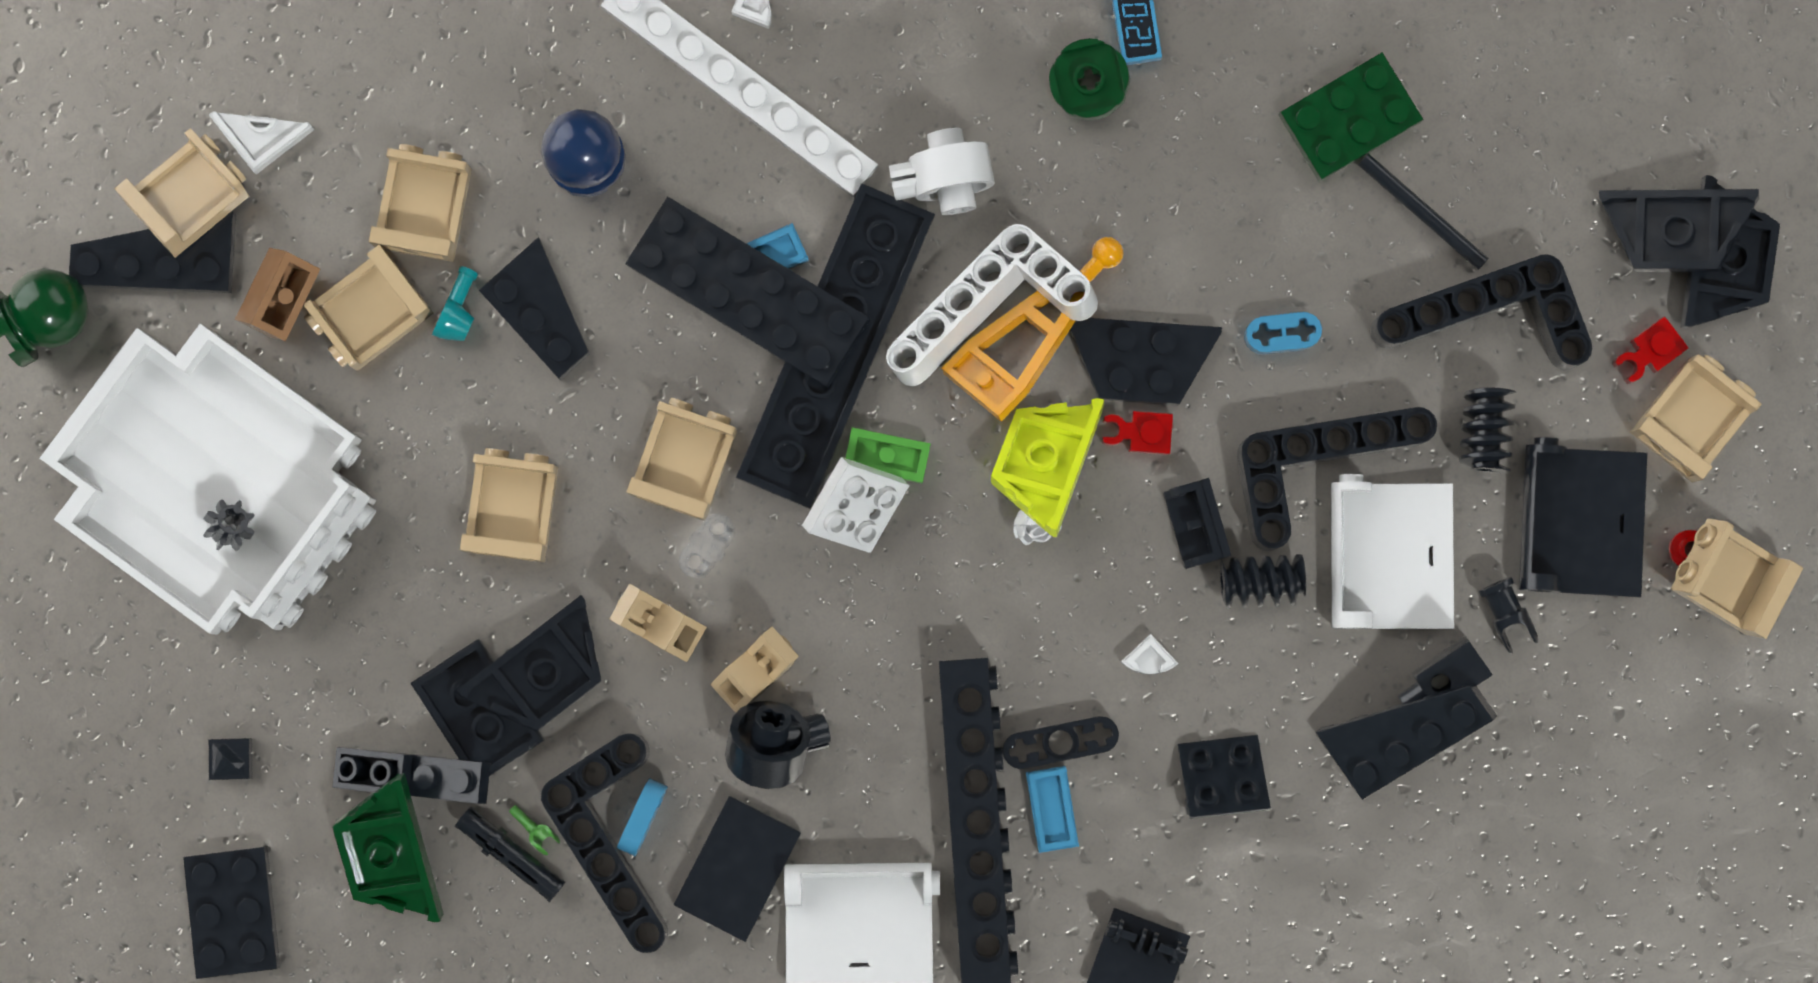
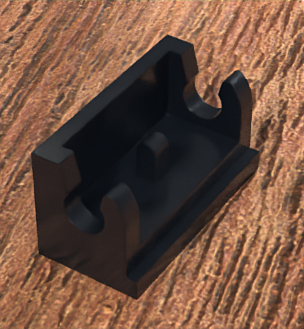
(1197, 523)

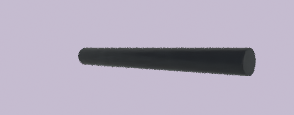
(1423, 211)

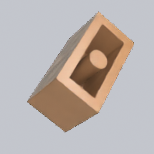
(277, 294)

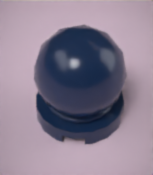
(583, 152)

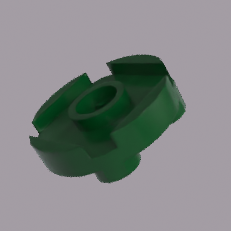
(1070, 67)

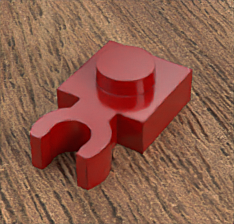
(1654, 348)
(1146, 432)

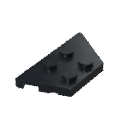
(1678, 227)
(1743, 277)
(1142, 358)
(541, 672)

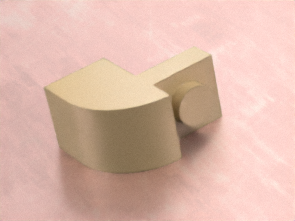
(657, 622)
(755, 669)

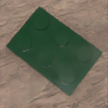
(1350, 117)

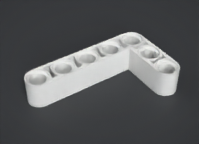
(986, 297)

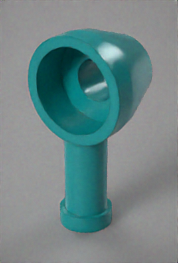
(454, 319)

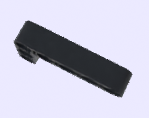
(1489, 301)
(1317, 451)
(601, 839)

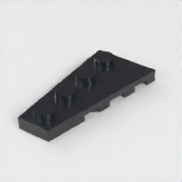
(1396, 740)

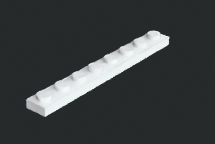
(745, 91)

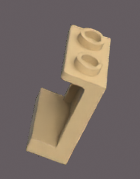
(186, 193)
(422, 203)
(367, 310)
(1695, 416)
(683, 459)
(510, 506)
(1735, 579)

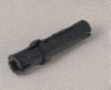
(505, 850)

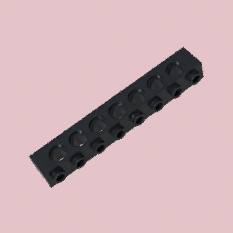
(975, 967)

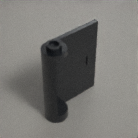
(1582, 520)

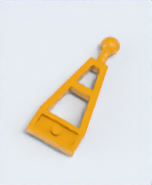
(991, 383)

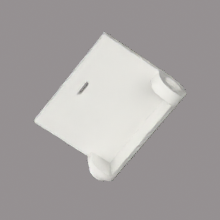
(1385, 555)
(859, 917)

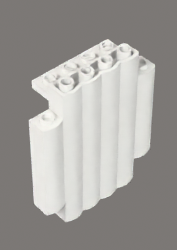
(197, 427)

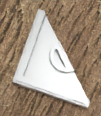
(260, 138)

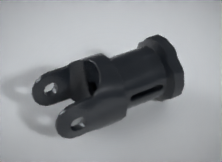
(1507, 610)

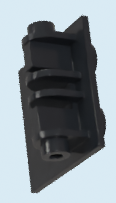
(1223, 777)
(1138, 951)

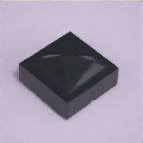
(230, 759)

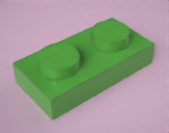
(889, 454)

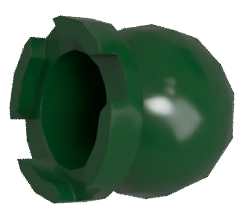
(42, 311)

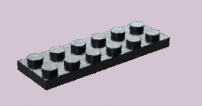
(748, 292)

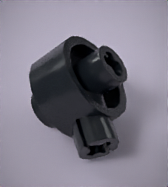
(771, 743)

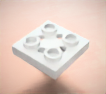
(850, 500)

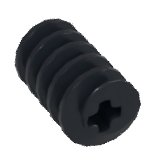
(1486, 429)
(1263, 580)

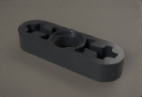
(1087, 727)

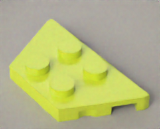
(1045, 459)

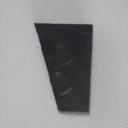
(536, 308)

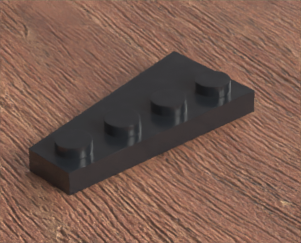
(144, 263)

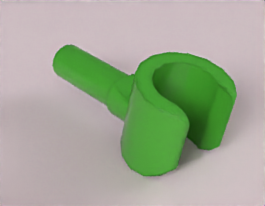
(537, 832)

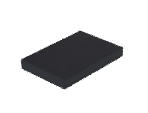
(469, 728)
(737, 868)

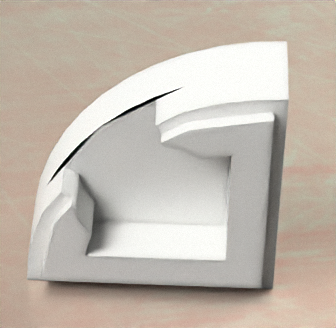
(753, 11)
(1149, 658)

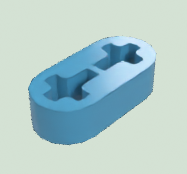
(1282, 323)
(642, 817)

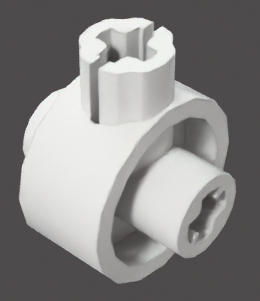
(945, 172)

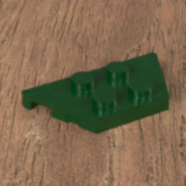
(387, 853)

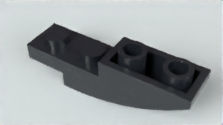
(425, 775)

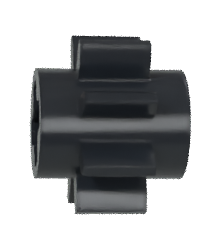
(232, 515)

